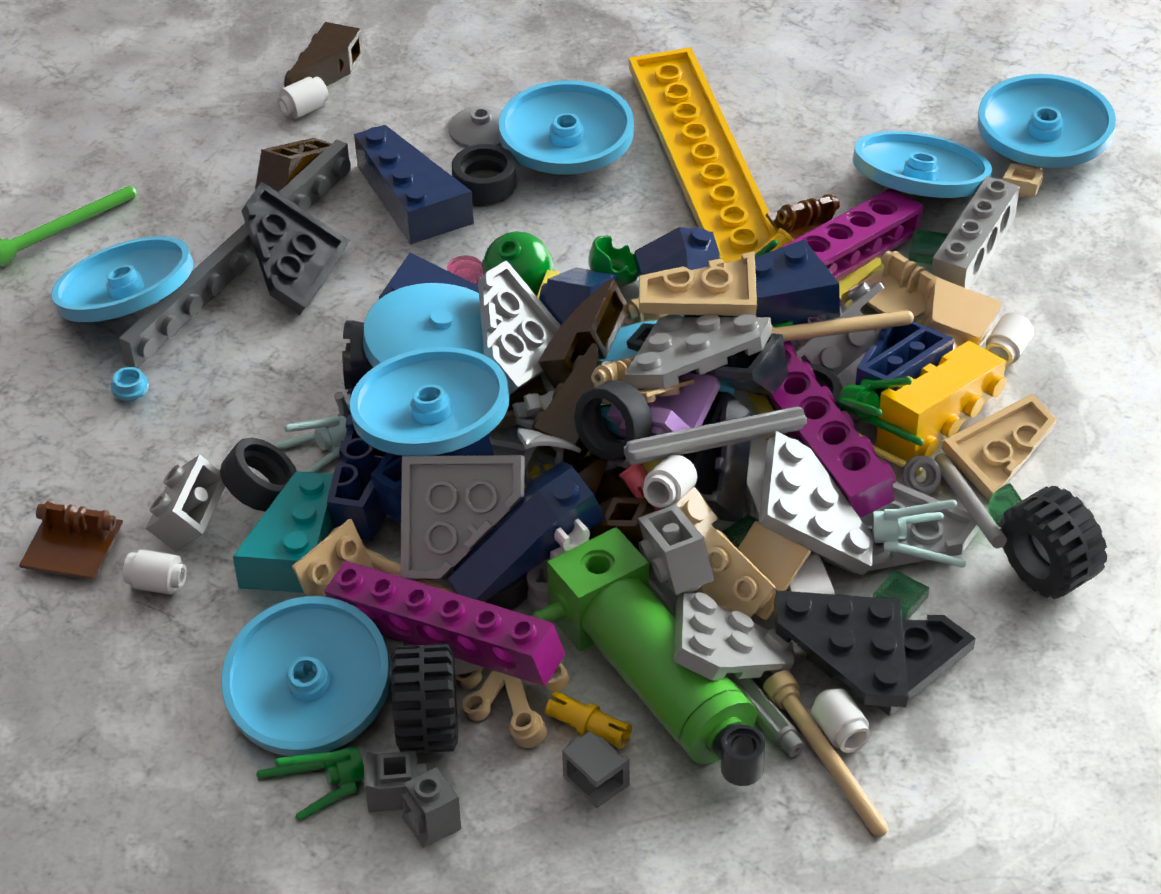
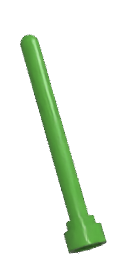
(9, 248)

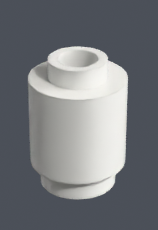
(302, 97)
(1010, 337)
(669, 481)
(154, 571)
(841, 720)

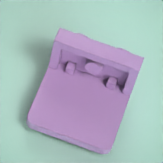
(680, 410)

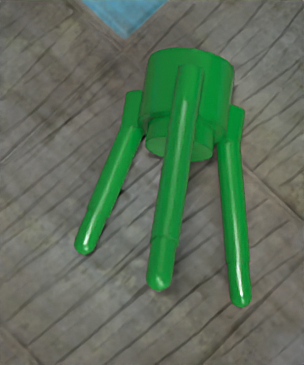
(864, 403)
(340, 767)

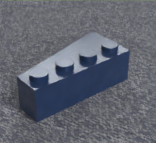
(411, 186)

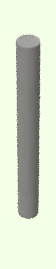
(971, 502)

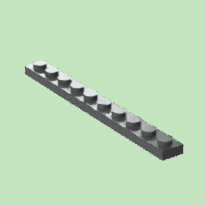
(226, 262)

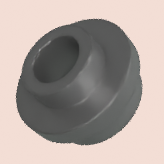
(932, 470)

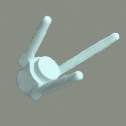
(327, 435)
(892, 525)

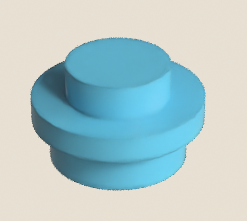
(129, 384)

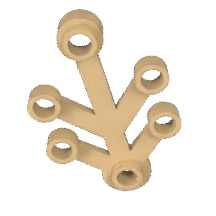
(527, 736)

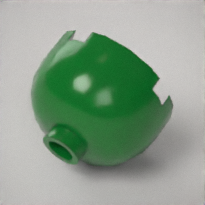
(525, 255)

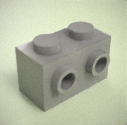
(186, 503)
(675, 550)

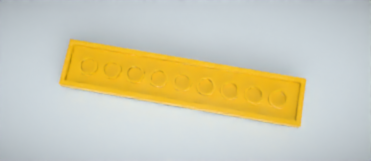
(702, 151)

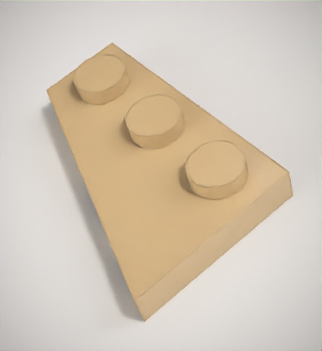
(715, 289)
(1000, 443)

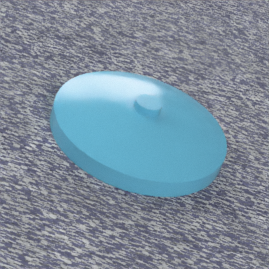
(1046, 120)
(566, 127)
(921, 164)
(122, 279)
(422, 318)
(429, 401)
(306, 676)

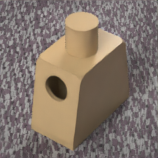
(960, 312)

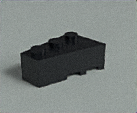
(725, 468)

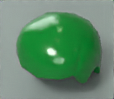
(608, 259)

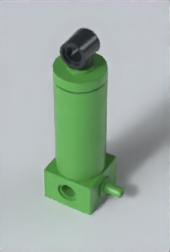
(605, 600)

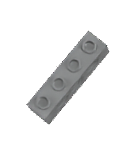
(977, 233)

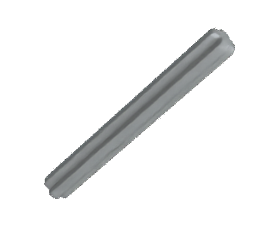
(714, 435)

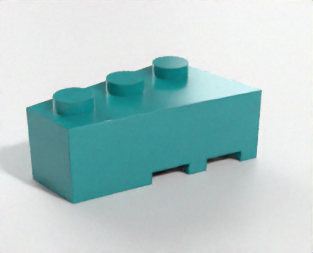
(285, 534)

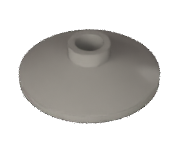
(476, 126)

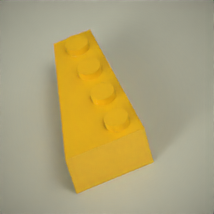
(940, 400)

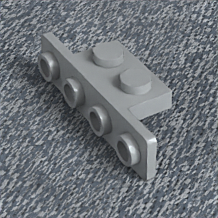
(841, 350)

